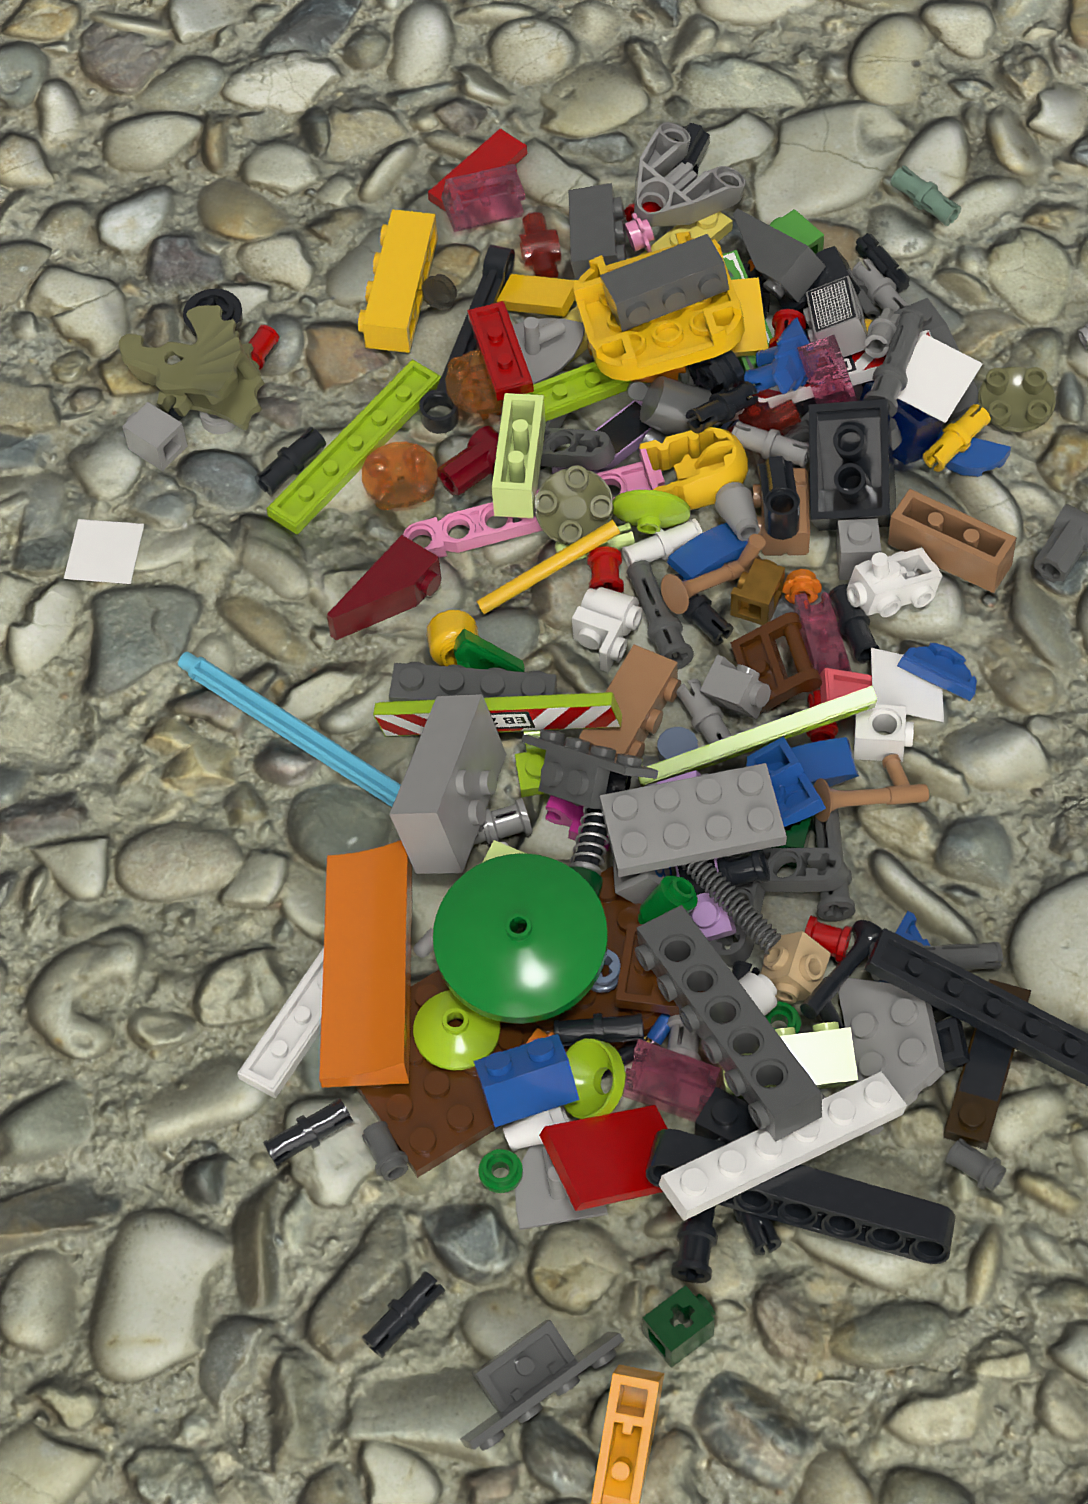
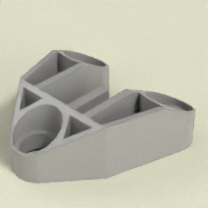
(678, 190)

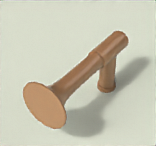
(678, 592)
(900, 793)

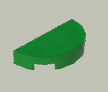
(478, 653)

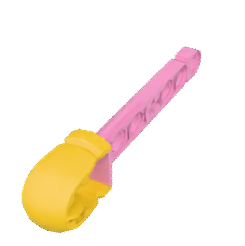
(700, 462)

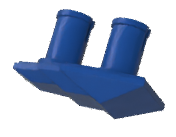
(783, 362)

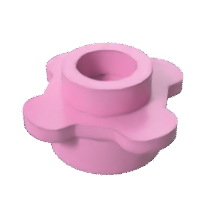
(639, 233)

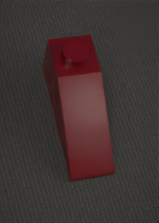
(388, 588)

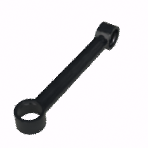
(496, 270)

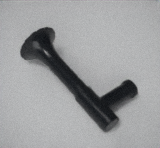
(820, 999)

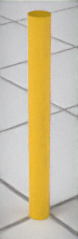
(548, 567)

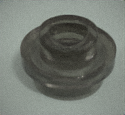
(439, 292)

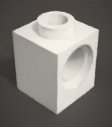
(875, 746)

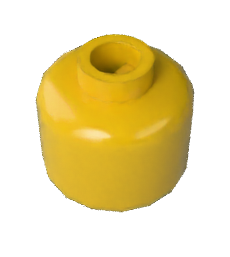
(443, 632)

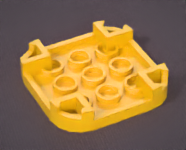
(663, 343)

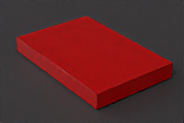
(604, 1155)

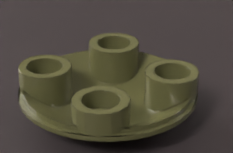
(1017, 398)
(573, 504)

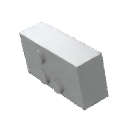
(448, 784)

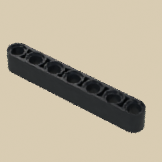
(825, 1203)

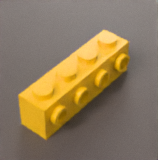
(397, 289)

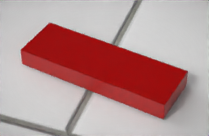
(495, 152)
(500, 350)

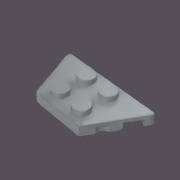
(892, 1035)

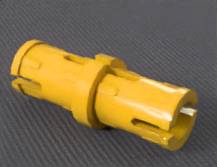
(956, 437)

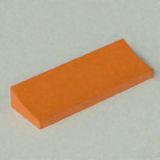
(367, 968)

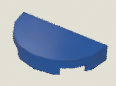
(979, 457)
(941, 667)

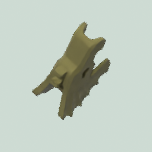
(212, 375)

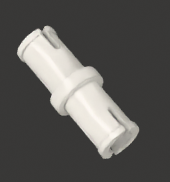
(661, 543)

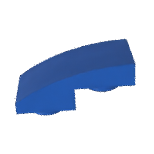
(706, 552)
(827, 760)

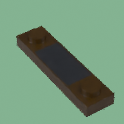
(981, 1084)

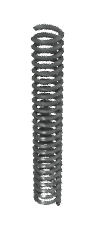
(737, 903)

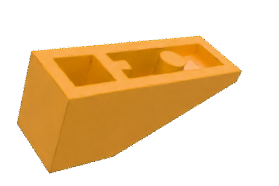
(627, 1435)

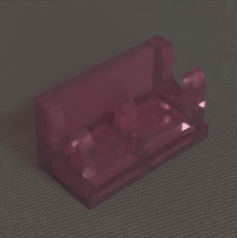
(483, 197)
(827, 371)
(821, 633)
(670, 1080)

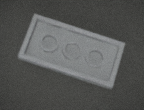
(692, 820)

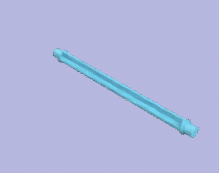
(290, 727)

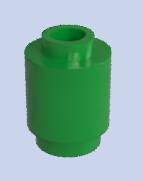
(666, 896)

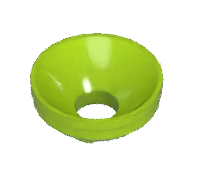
(588, 1063)

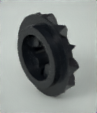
(226, 300)

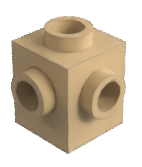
(795, 966)

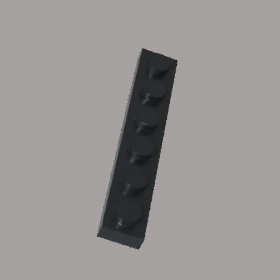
(980, 1004)

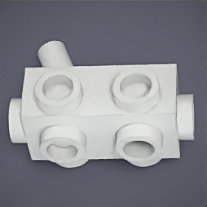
(893, 581)

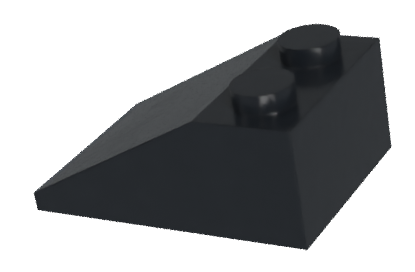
(851, 463)

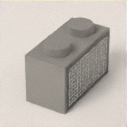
(837, 312)

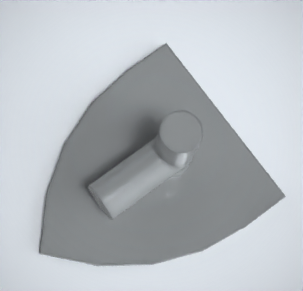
(548, 344)
(541, 1195)

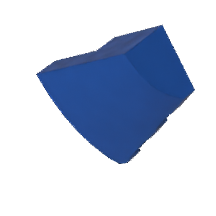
(791, 785)

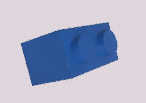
(526, 1080)

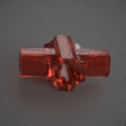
(540, 246)
(767, 418)

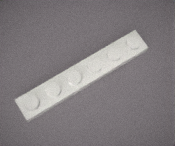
(760, 1158)

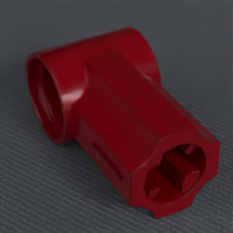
(471, 463)

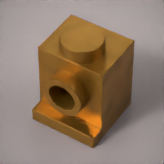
(758, 592)

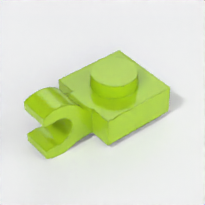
(529, 768)

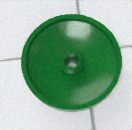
(524, 973)

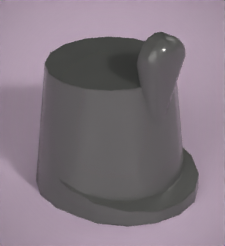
(667, 403)

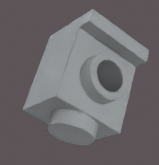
(735, 688)

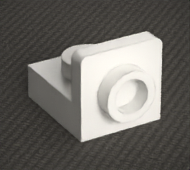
(600, 632)

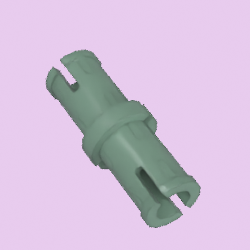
(925, 195)

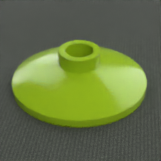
(650, 510)
(453, 1046)

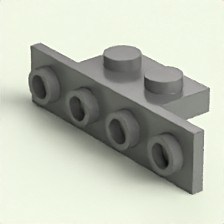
(581, 773)
(528, 1374)

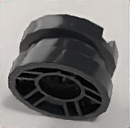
(718, 373)

